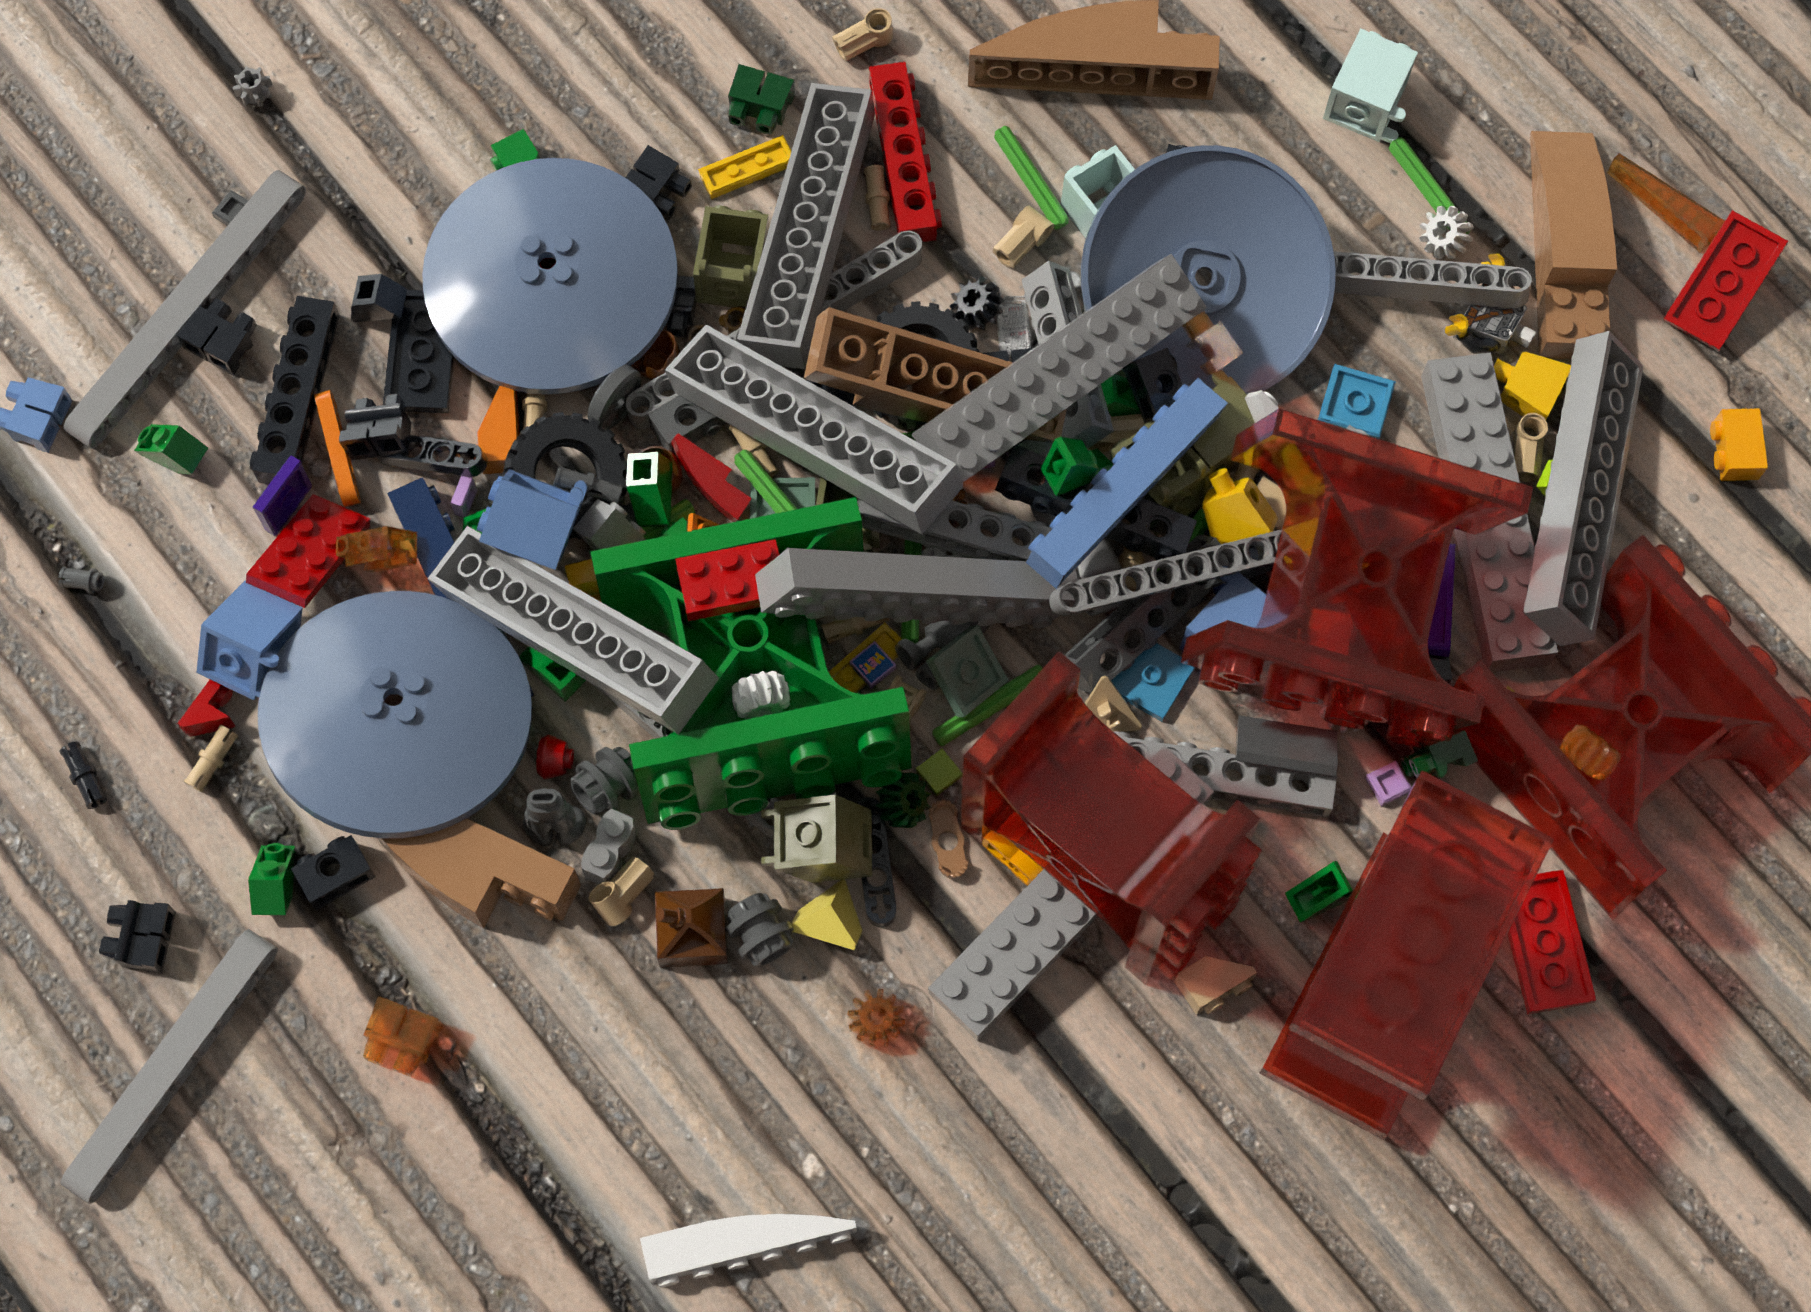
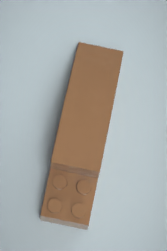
(1099, 52)
(1570, 240)
(900, 369)
(474, 865)

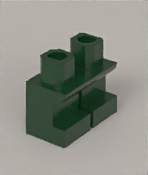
(759, 98)
(1437, 754)

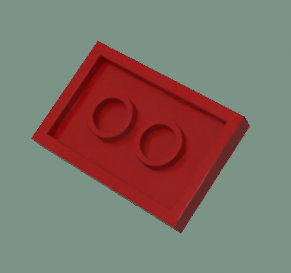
(723, 579)

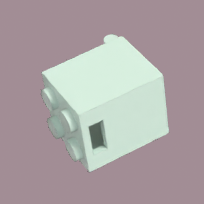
(1371, 86)
(1103, 171)

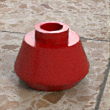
(553, 757)

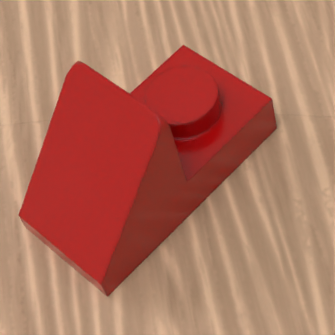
(203, 713)

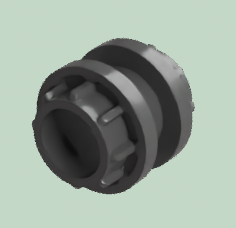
(602, 783)
(760, 930)

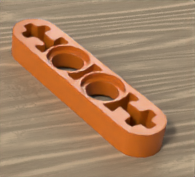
(339, 459)

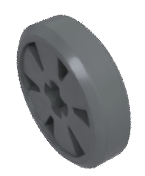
(610, 398)

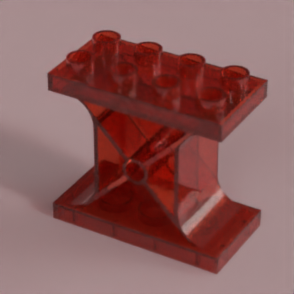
(1355, 579)
(1662, 697)
(1107, 823)
(1407, 956)

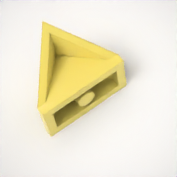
(830, 918)

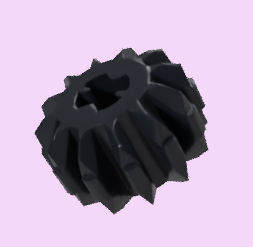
(977, 302)

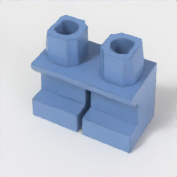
(36, 412)

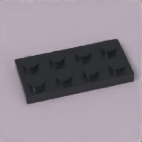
(418, 360)

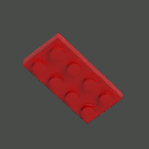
(1725, 280)
(305, 551)
(1550, 948)

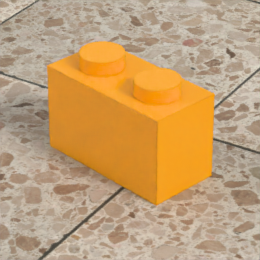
(1739, 444)

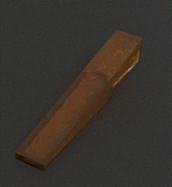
(1678, 211)

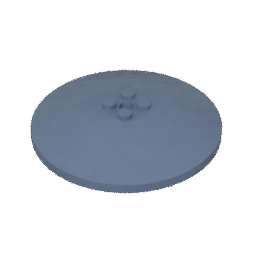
(1244, 226)
(561, 323)
(405, 764)

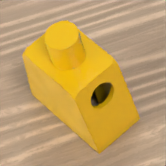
(1532, 383)
(1236, 509)

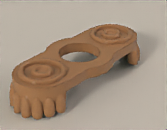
(944, 820)

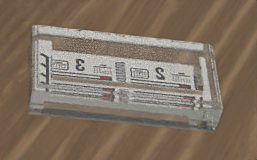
(1013, 325)

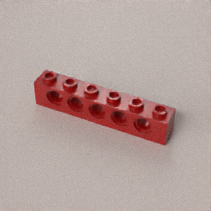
(891, 81)

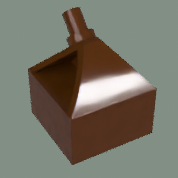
(691, 928)

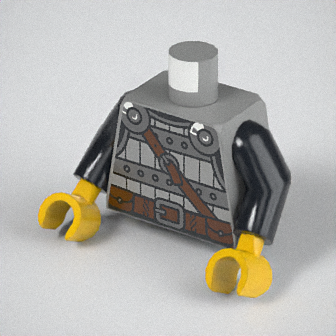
(1489, 327)

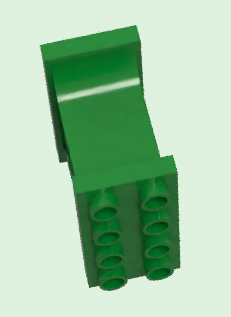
(736, 762)

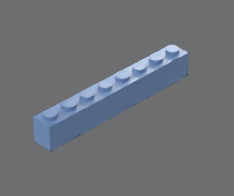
(1126, 483)

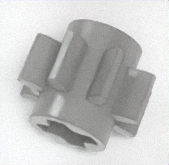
(252, 86)

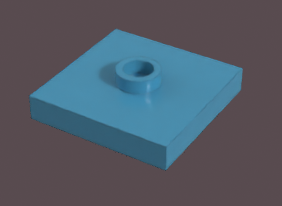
(1356, 400)
(1153, 681)

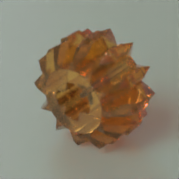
(1590, 752)
(863, 1015)

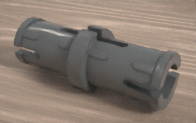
(596, 488)

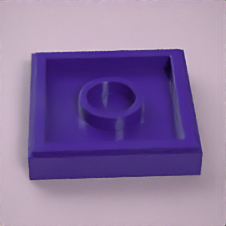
(282, 496)

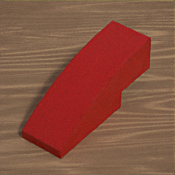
(709, 478)

